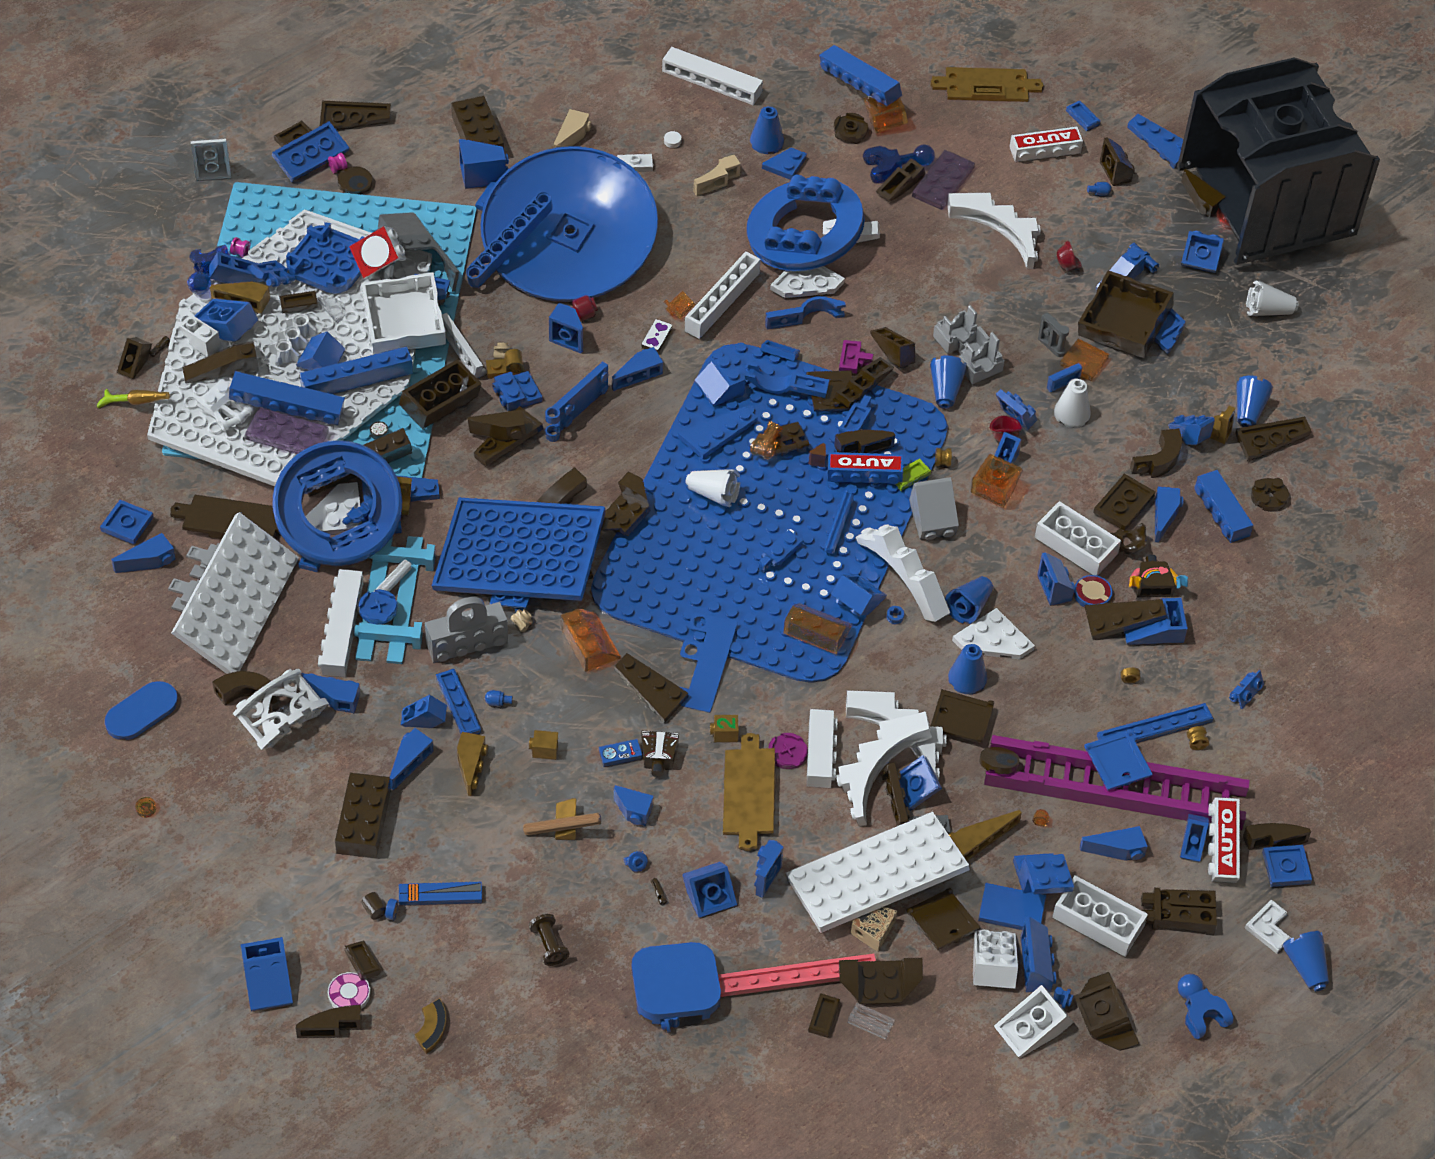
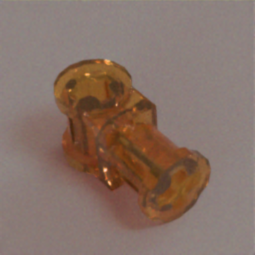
(766, 441)

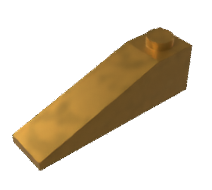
(978, 836)

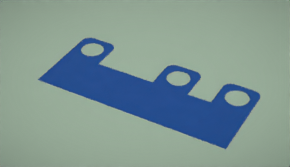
(710, 660)

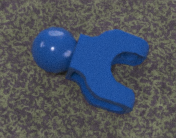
(1201, 1005)

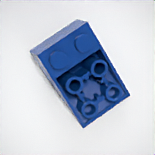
(1164, 631)
(266, 974)

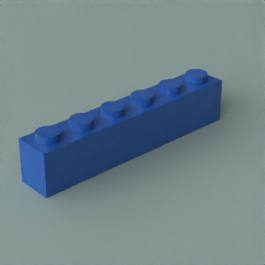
(860, 75)
(359, 372)
(286, 398)

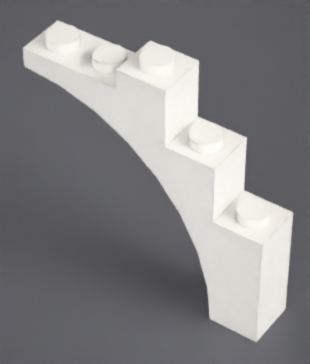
(1002, 218)
(906, 562)
(881, 707)
(873, 756)

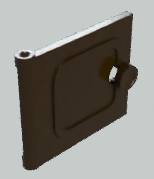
(837, 381)
(964, 717)
(941, 916)

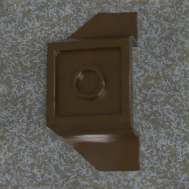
(629, 507)
(881, 980)
(1105, 1013)

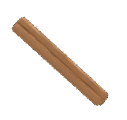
(562, 824)

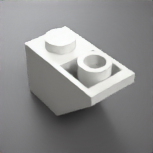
(200, 335)

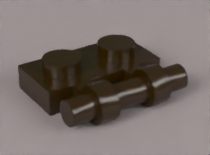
(790, 434)

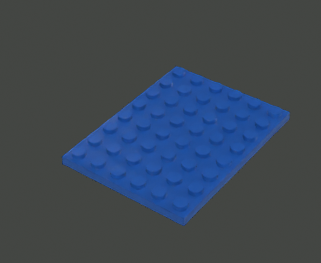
(519, 548)

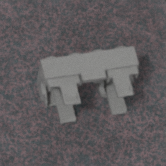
(972, 343)
(186, 588)

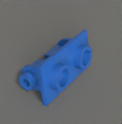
(1250, 686)

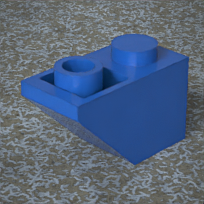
(424, 713)

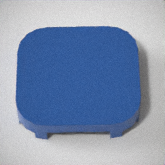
(324, 259)
(675, 981)

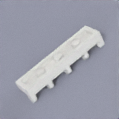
(462, 348)

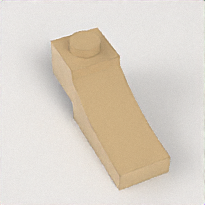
(717, 178)

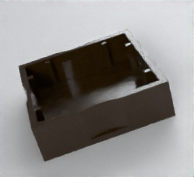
(1126, 314)

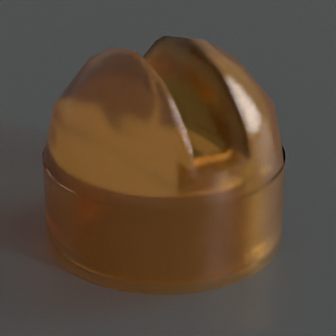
(1041, 818)

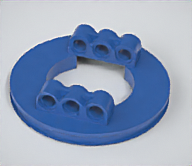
(804, 250)
(318, 467)

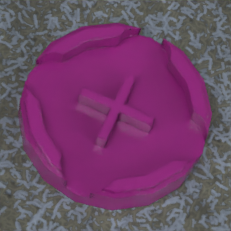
(789, 750)

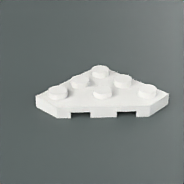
(807, 283)
(334, 507)
(995, 637)

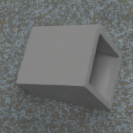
(934, 508)

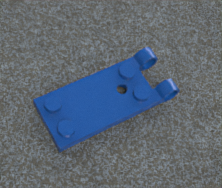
(576, 401)

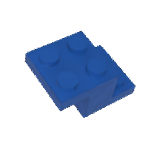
(1043, 873)

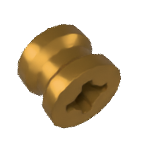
(943, 457)
(1197, 738)

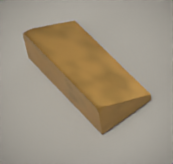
(563, 810)

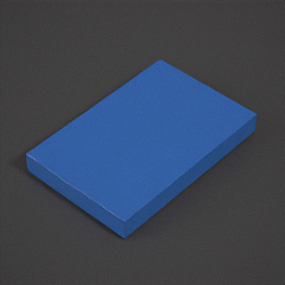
(1010, 906)

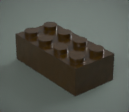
(475, 121)
(440, 394)
(363, 815)

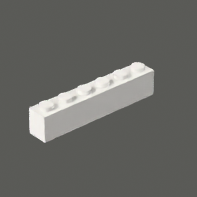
(712, 75)
(722, 295)
(341, 623)

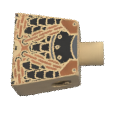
(874, 926)

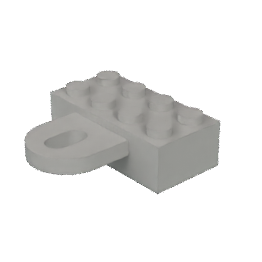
(467, 630)

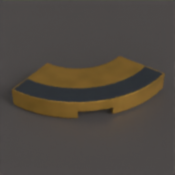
(433, 1026)

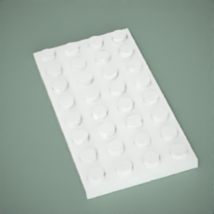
(235, 595)
(877, 872)

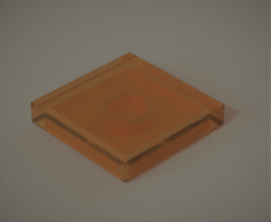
(1087, 356)

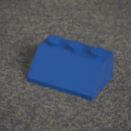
(1037, 956)

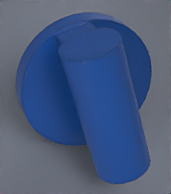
(636, 861)
(1063, 997)
(670, 1022)

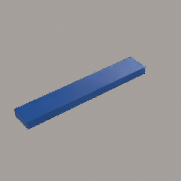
(1163, 724)

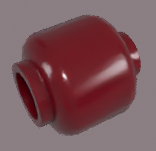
(585, 307)

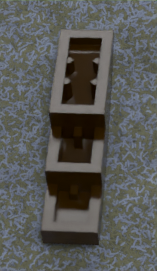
(864, 382)

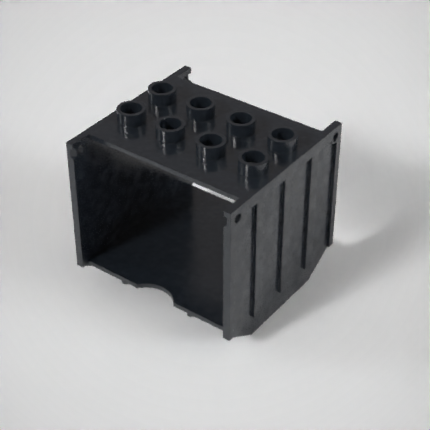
(1279, 158)

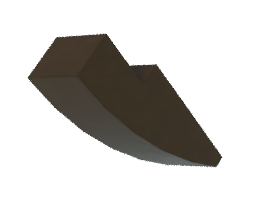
(901, 180)
(864, 441)
(565, 488)
(1275, 835)
(330, 1022)

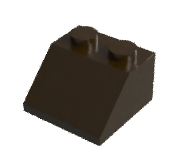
(1116, 163)

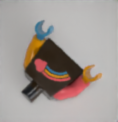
(1156, 578)

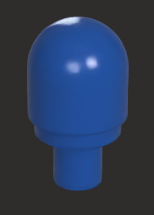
(1100, 188)
(497, 698)

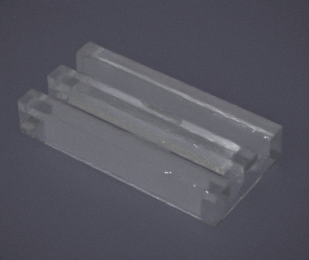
(870, 1024)

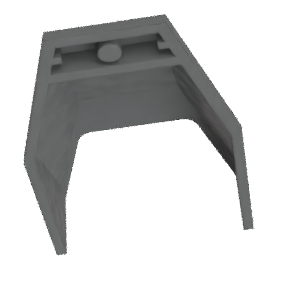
(415, 236)

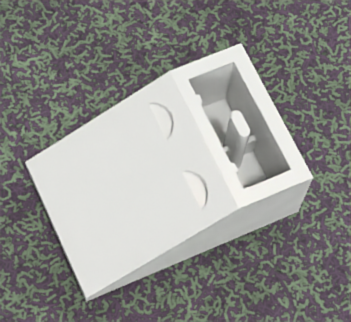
(995, 959)

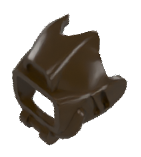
(1137, 537)

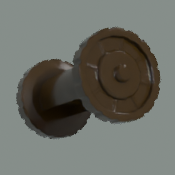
(554, 953)

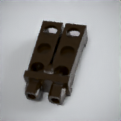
(1181, 909)

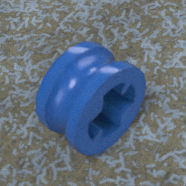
(895, 609)

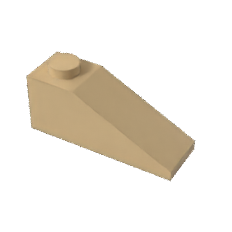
(573, 129)

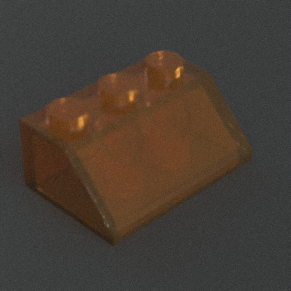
(816, 628)
(588, 639)

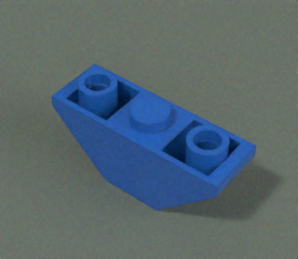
(1193, 428)

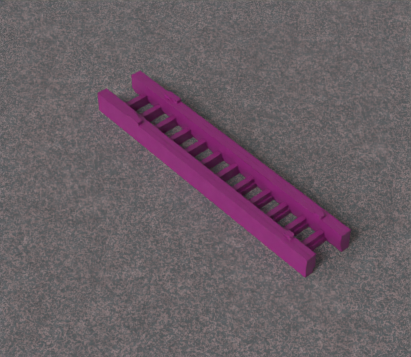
(1113, 798)

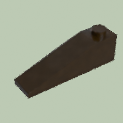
(223, 363)

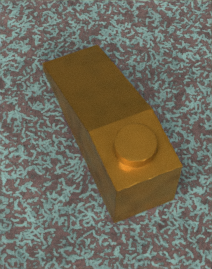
(251, 292)

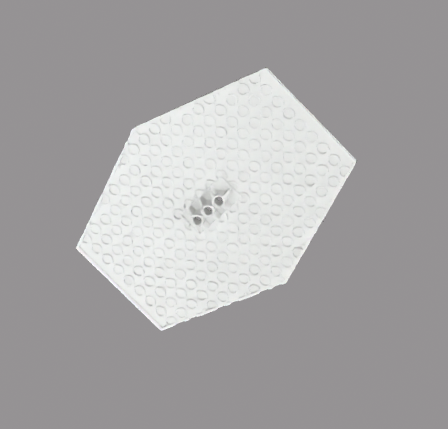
(278, 346)

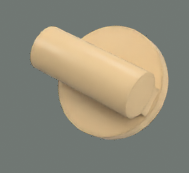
(500, 349)
(522, 619)

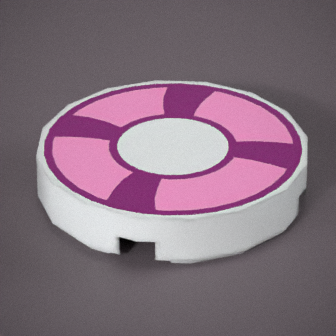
(348, 990)

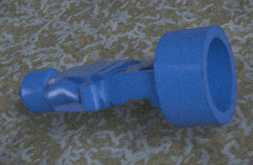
(357, 515)

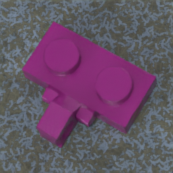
(853, 356)

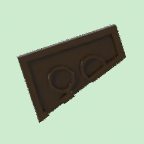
(893, 789)

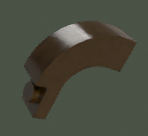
(1163, 461)
(242, 684)

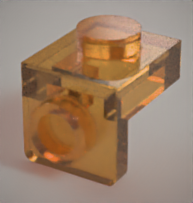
(679, 305)

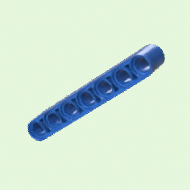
(506, 246)

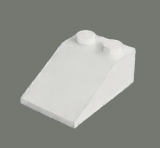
(211, 159)
(1033, 1022)

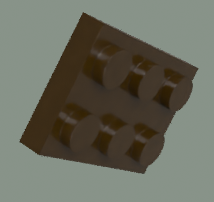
(1124, 502)

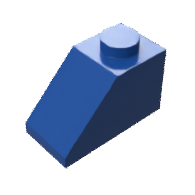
(634, 805)
(1194, 837)

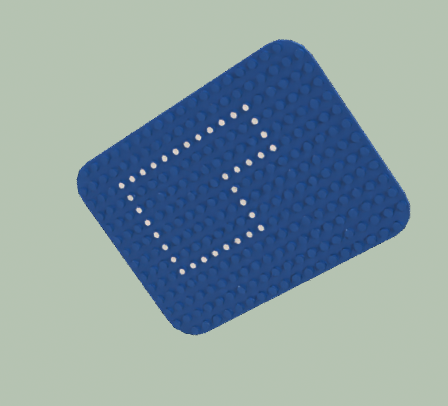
(707, 555)

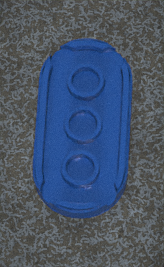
(141, 710)

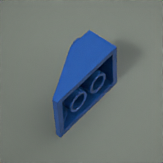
(228, 318)

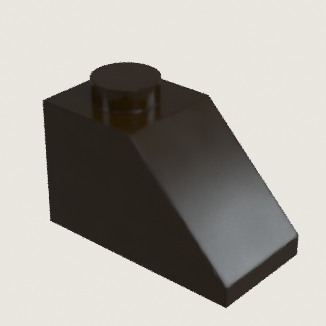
(134, 357)

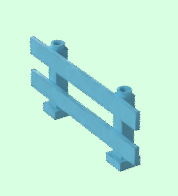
(399, 632)

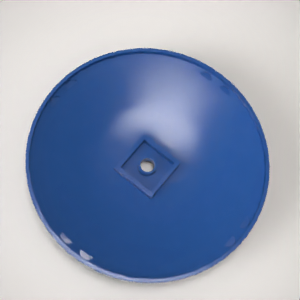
(592, 195)

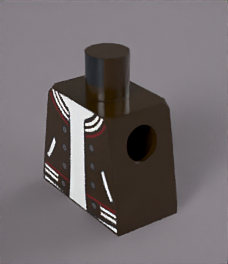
(659, 750)

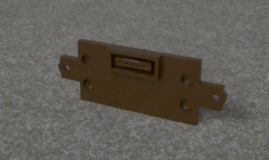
(215, 515)

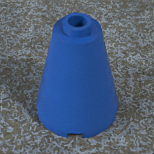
(767, 132)
(947, 378)
(1251, 399)
(969, 599)
(968, 671)
(1309, 958)

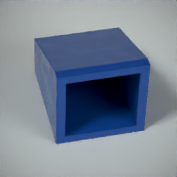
(481, 163)

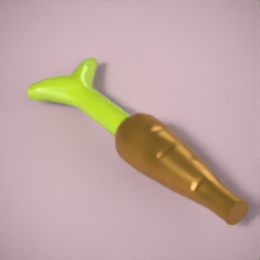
(134, 397)

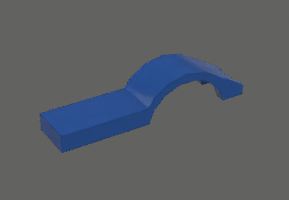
(796, 315)
(793, 382)

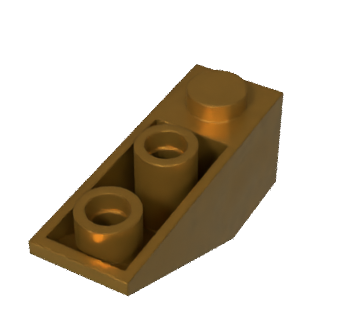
(469, 755)

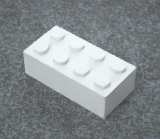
(1077, 538)
(1100, 916)

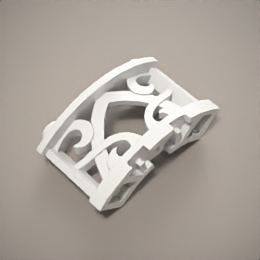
(307, 698)

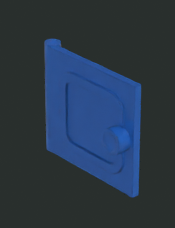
(1118, 756)

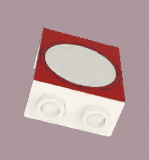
(377, 251)

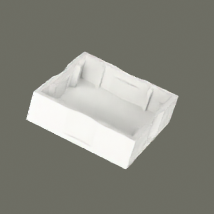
(403, 313)

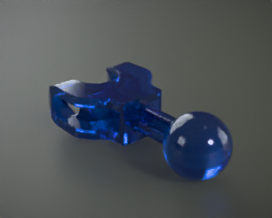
(890, 160)
(199, 282)

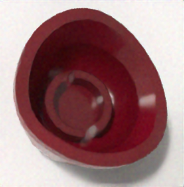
(1066, 257)
(1005, 424)

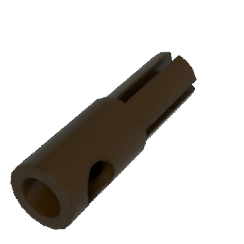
(159, 346)
(658, 891)

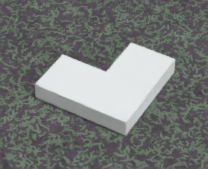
(1264, 926)

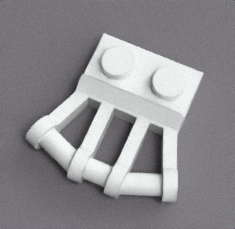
(217, 401)

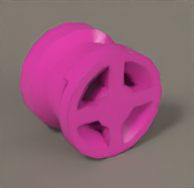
(337, 163)
(239, 247)

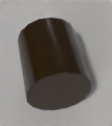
(373, 905)

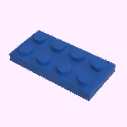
(310, 151)

